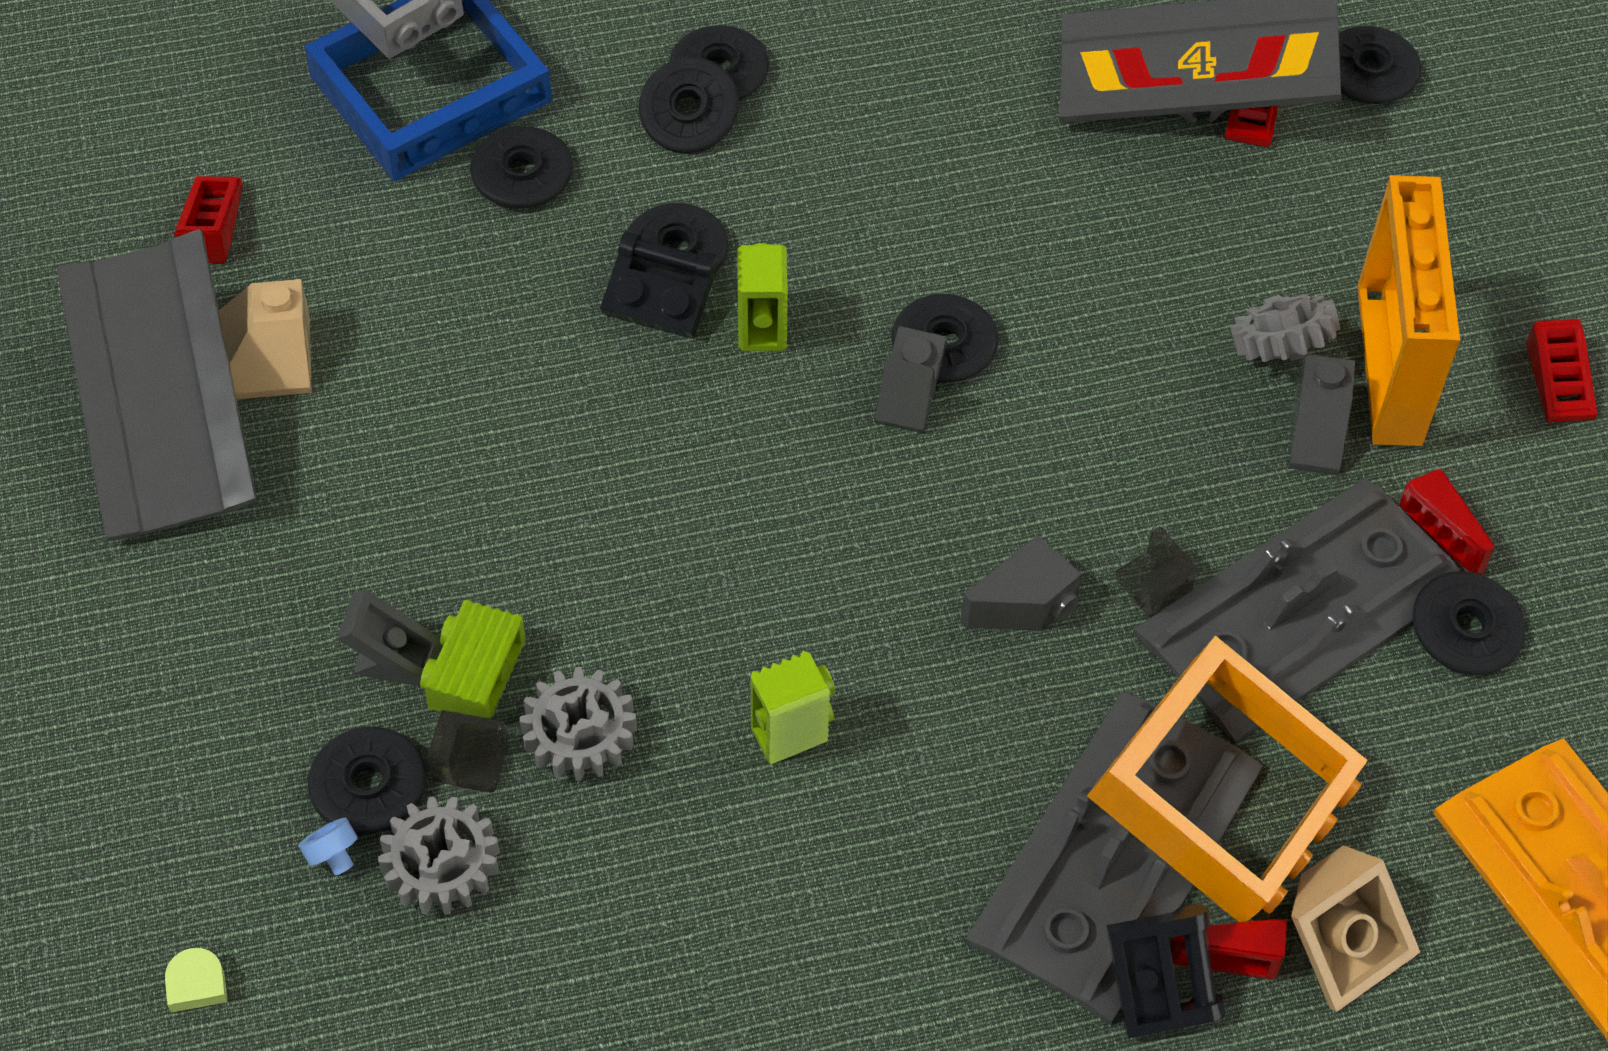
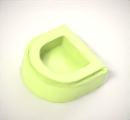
(194, 980)

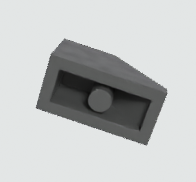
(1321, 414)
(1024, 591)

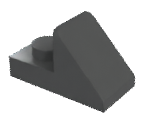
(910, 379)
(387, 640)

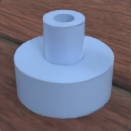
(330, 845)

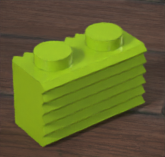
(762, 297)
(474, 660)
(791, 706)

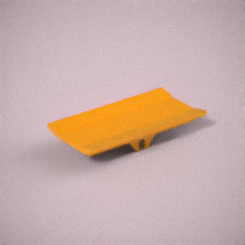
(1544, 852)

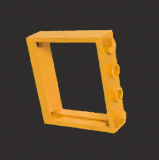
(1414, 273)
(1182, 842)

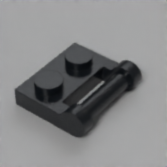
(656, 299)
(1147, 972)

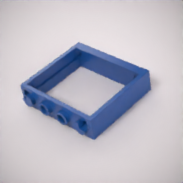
(447, 127)

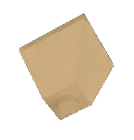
(268, 339)
(1351, 924)

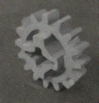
(1285, 327)
(590, 739)
(453, 870)

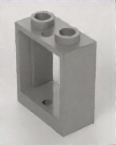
(403, 26)

